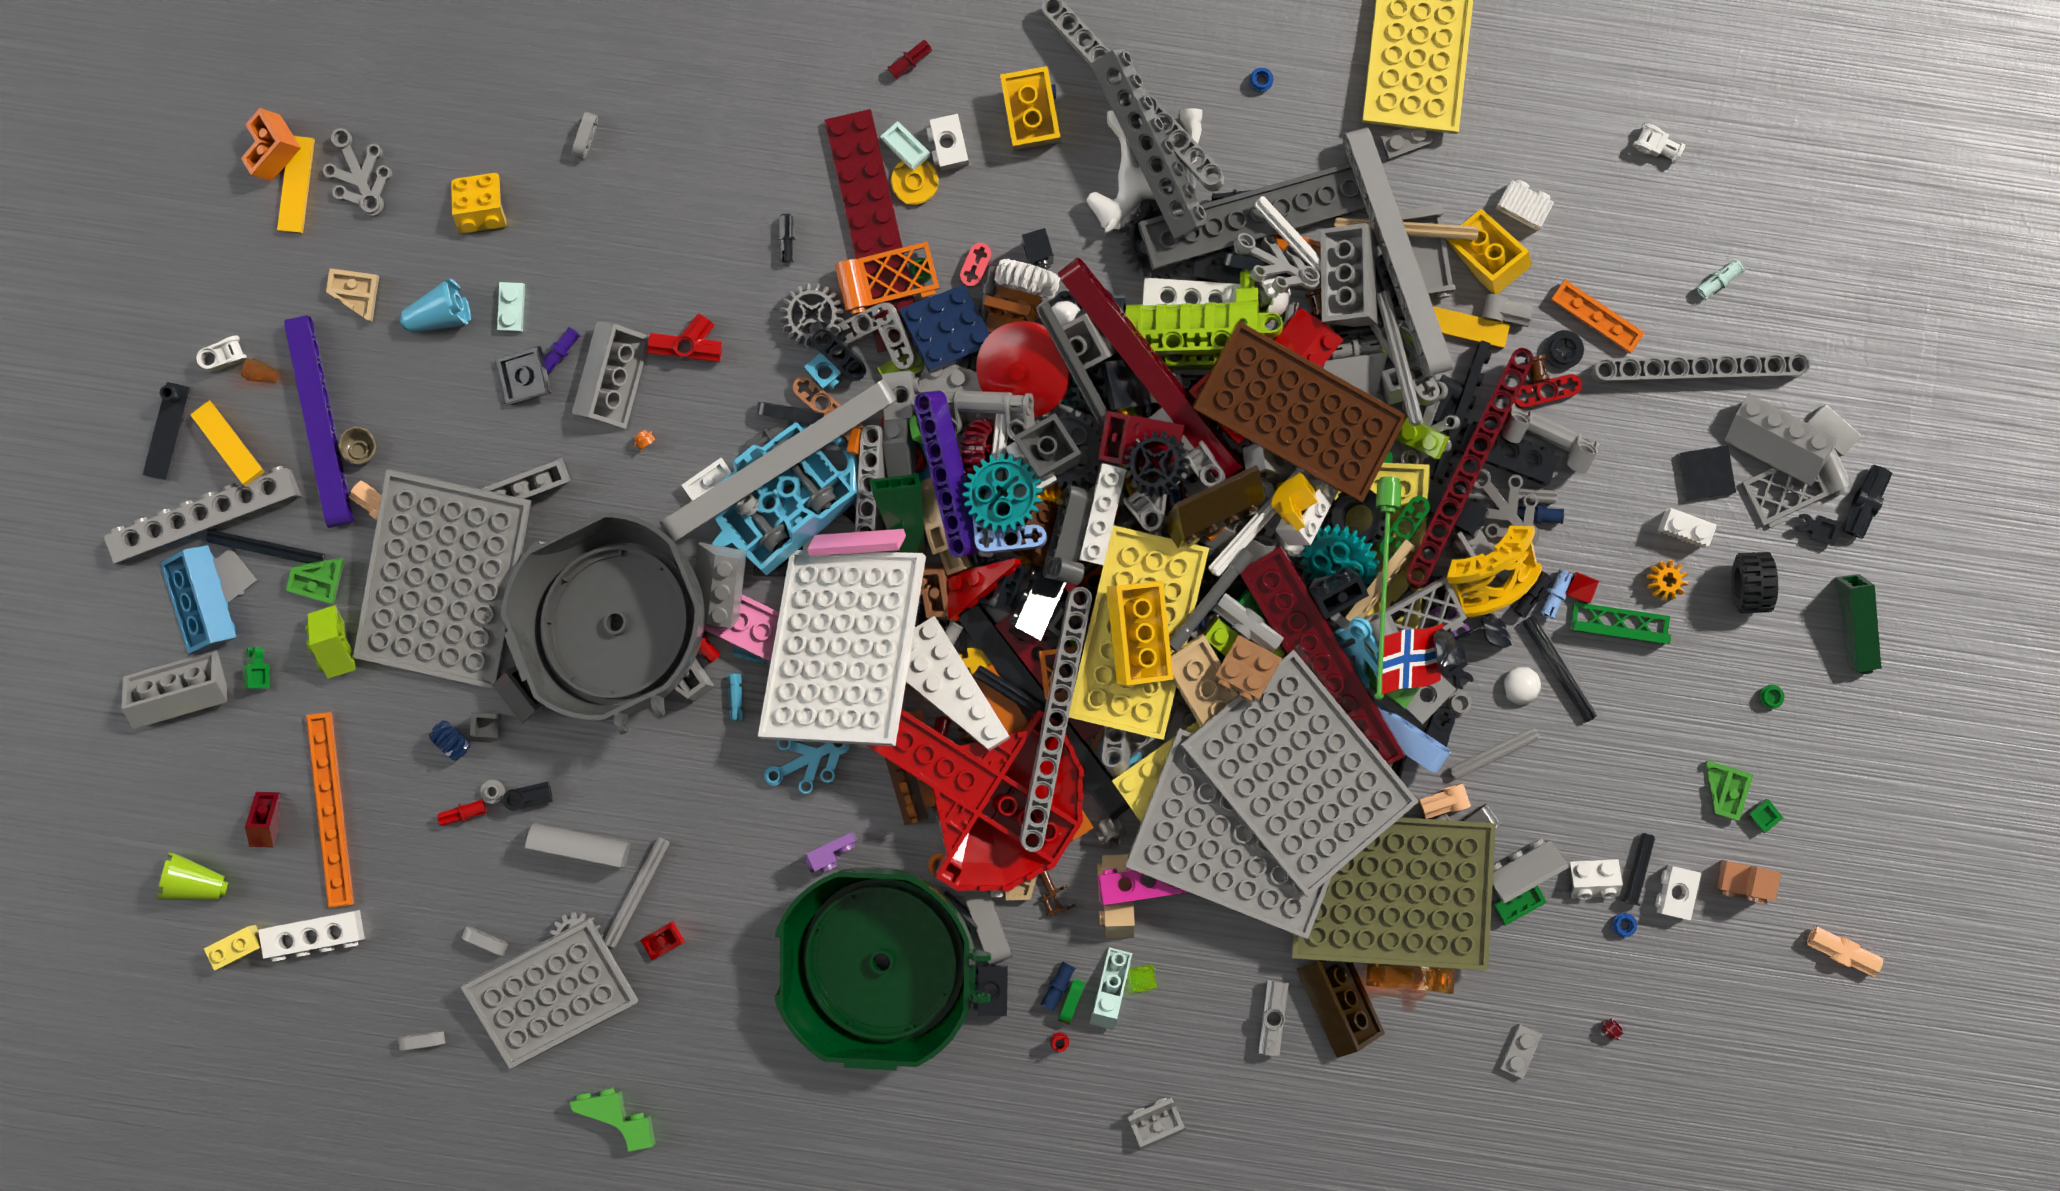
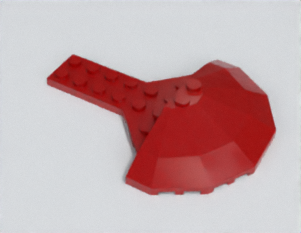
(984, 802)

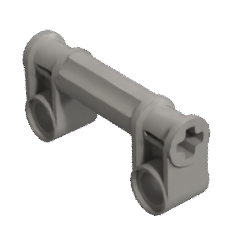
(1017, 408)
(1580, 449)
(1146, 505)

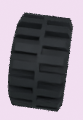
(1344, 503)
(1754, 582)

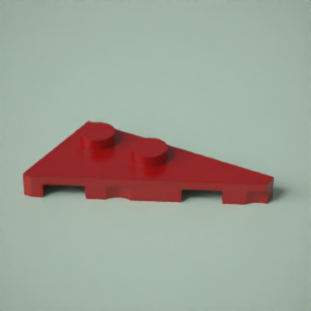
(971, 585)

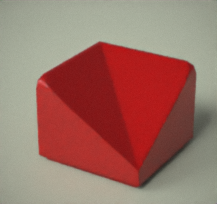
(1582, 588)

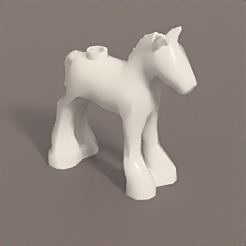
(1132, 182)

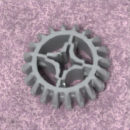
(819, 307)

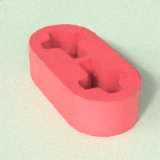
(970, 263)

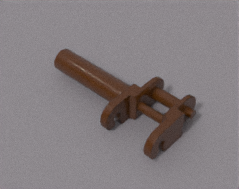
(1050, 887)

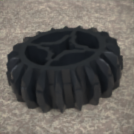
(1164, 458)

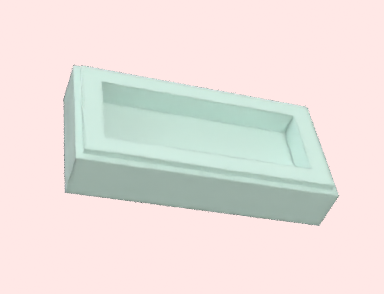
(905, 146)

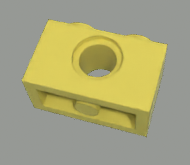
(233, 947)

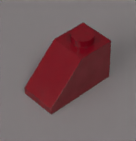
(263, 820)

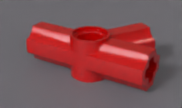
(695, 335)

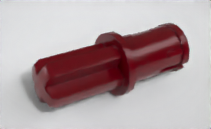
(910, 59)

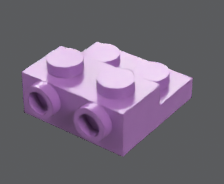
(826, 855)

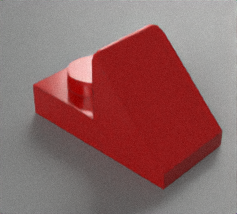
(662, 940)

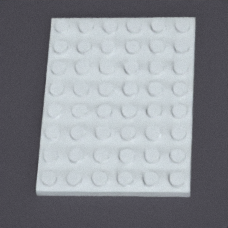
(842, 648)

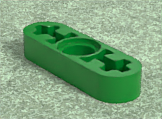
(1415, 526)

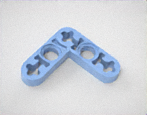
(998, 544)

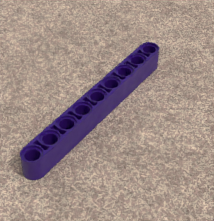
(318, 421)

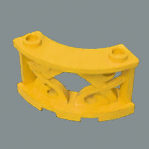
(1512, 553)

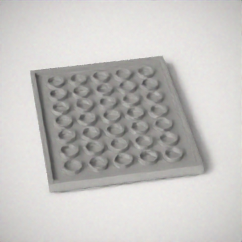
(440, 578)
(1300, 775)
(1208, 850)

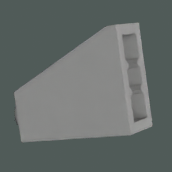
(1359, 371)

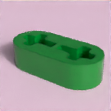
(1071, 1001)

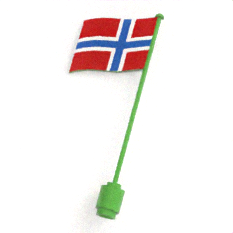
(1405, 656)

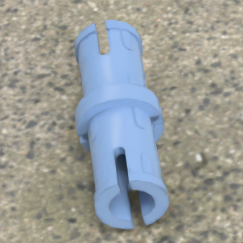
(1556, 594)

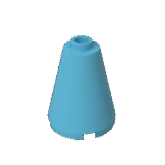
(437, 309)

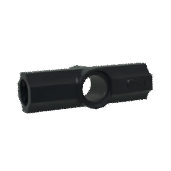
(1867, 501)

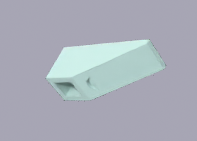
(1111, 988)

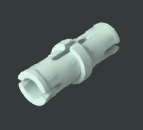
(1720, 279)

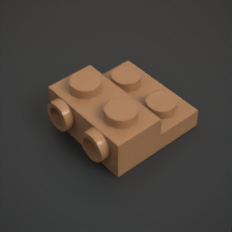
(1247, 669)

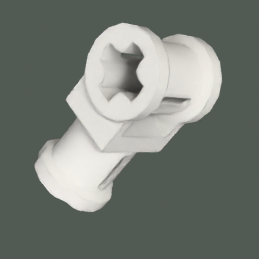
(1658, 143)

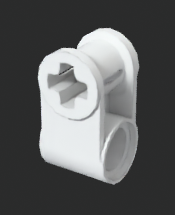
(226, 353)

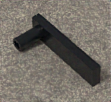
(167, 430)

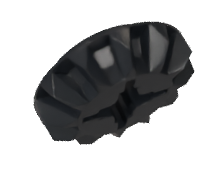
(1572, 341)

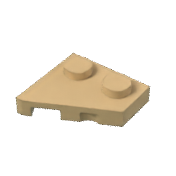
(354, 290)

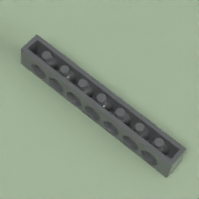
(1139, 136)

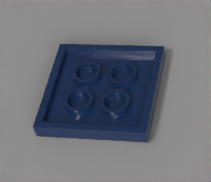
(945, 328)

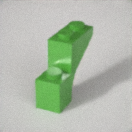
(610, 1109)

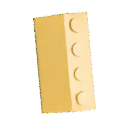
(1140, 633)

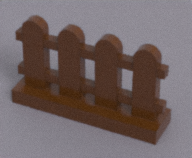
(907, 794)

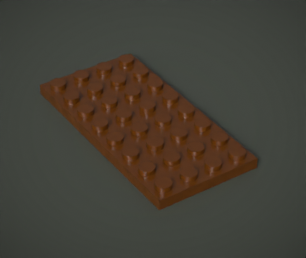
(1299, 411)

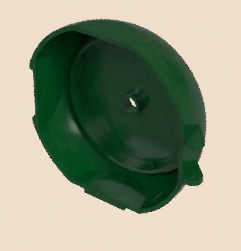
(848, 1005)

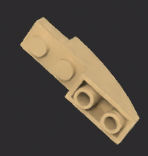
(935, 530)

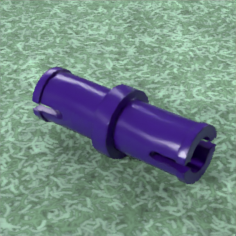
(560, 348)

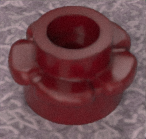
(1612, 1029)

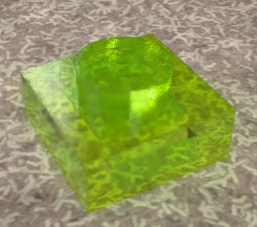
(1143, 978)

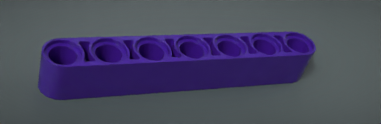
(946, 471)

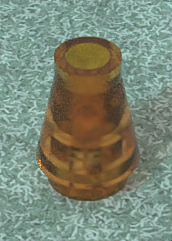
(260, 372)

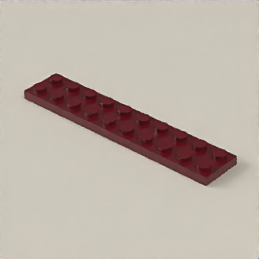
(868, 205)
(1297, 619)

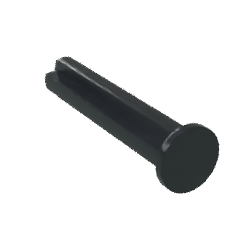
(1639, 869)

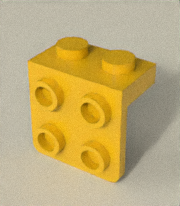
(477, 203)

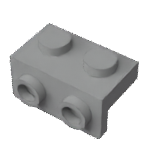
(1156, 1123)

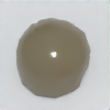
(357, 445)

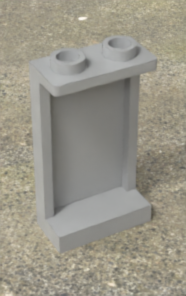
(1431, 252)

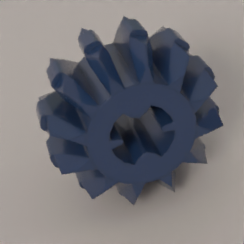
(449, 740)

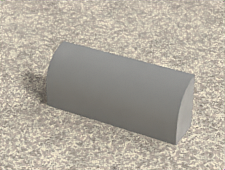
(578, 845)

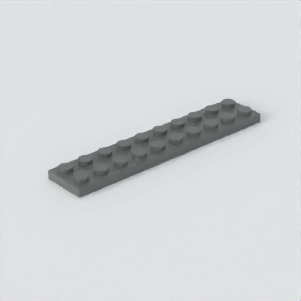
(1299, 200)

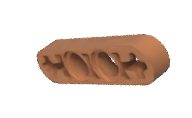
(832, 403)

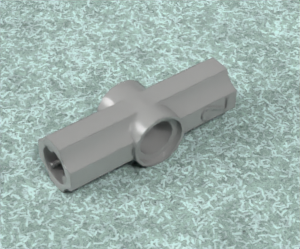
(1247, 623)
(1272, 1033)

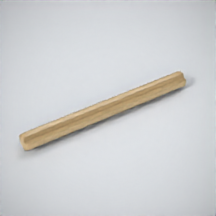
(1423, 229)

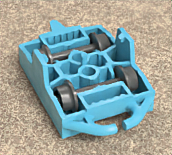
(768, 539)

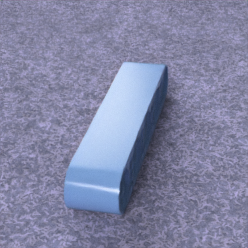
(1415, 742)

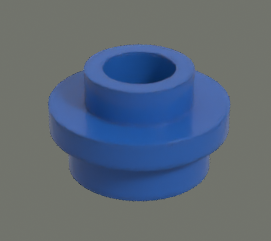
(1263, 72)
(1632, 925)

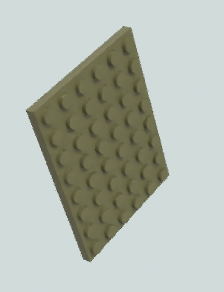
(1410, 899)

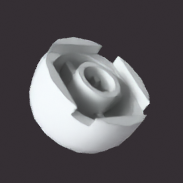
(1269, 299)

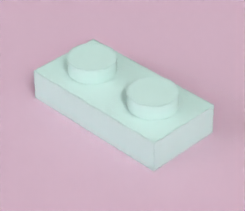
(511, 307)

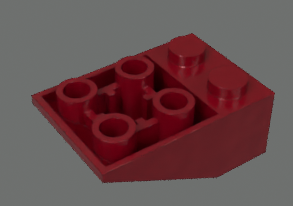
(1122, 430)

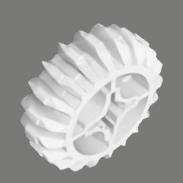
(1027, 278)

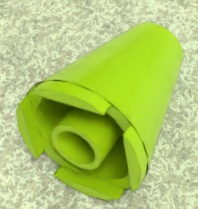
(189, 881)

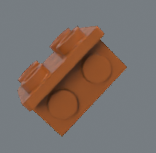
(1010, 306)

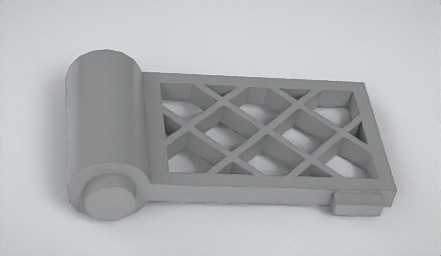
(1831, 480)
(1390, 626)

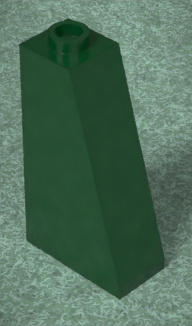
(902, 508)
(1860, 622)

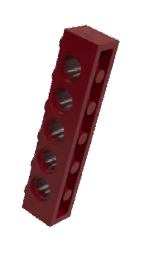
(1024, 649)

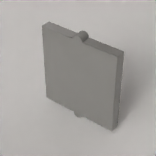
(233, 574)

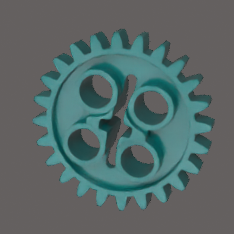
(986, 479)
(1355, 553)

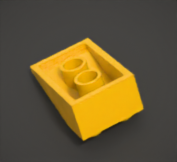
(1030, 108)
(1495, 255)

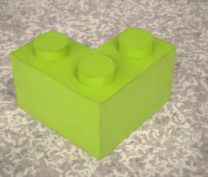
(329, 643)

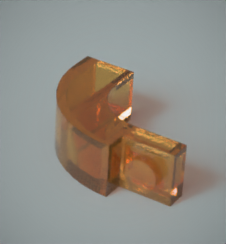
(1411, 977)

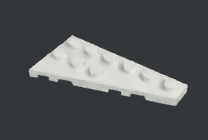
(945, 681)

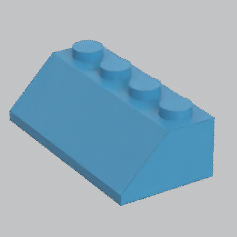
(198, 599)

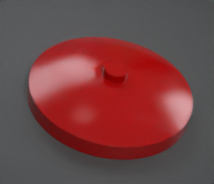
(1023, 361)

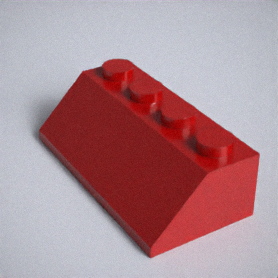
(1309, 337)

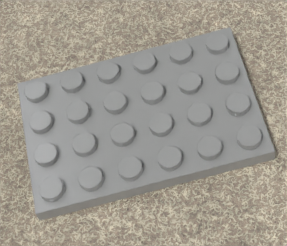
(549, 993)

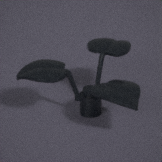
(1448, 648)

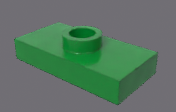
(1519, 905)

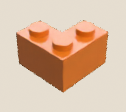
(272, 146)

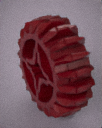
(977, 444)

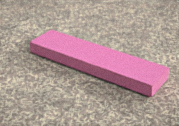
(856, 542)

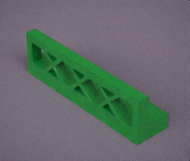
(1620, 632)

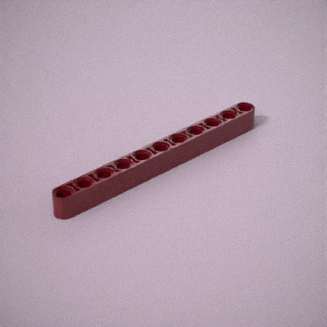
(1146, 363)
(1474, 457)

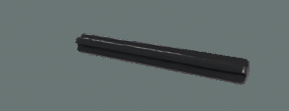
(263, 547)
(1559, 668)

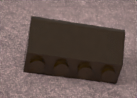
(1215, 507)
(1341, 1005)

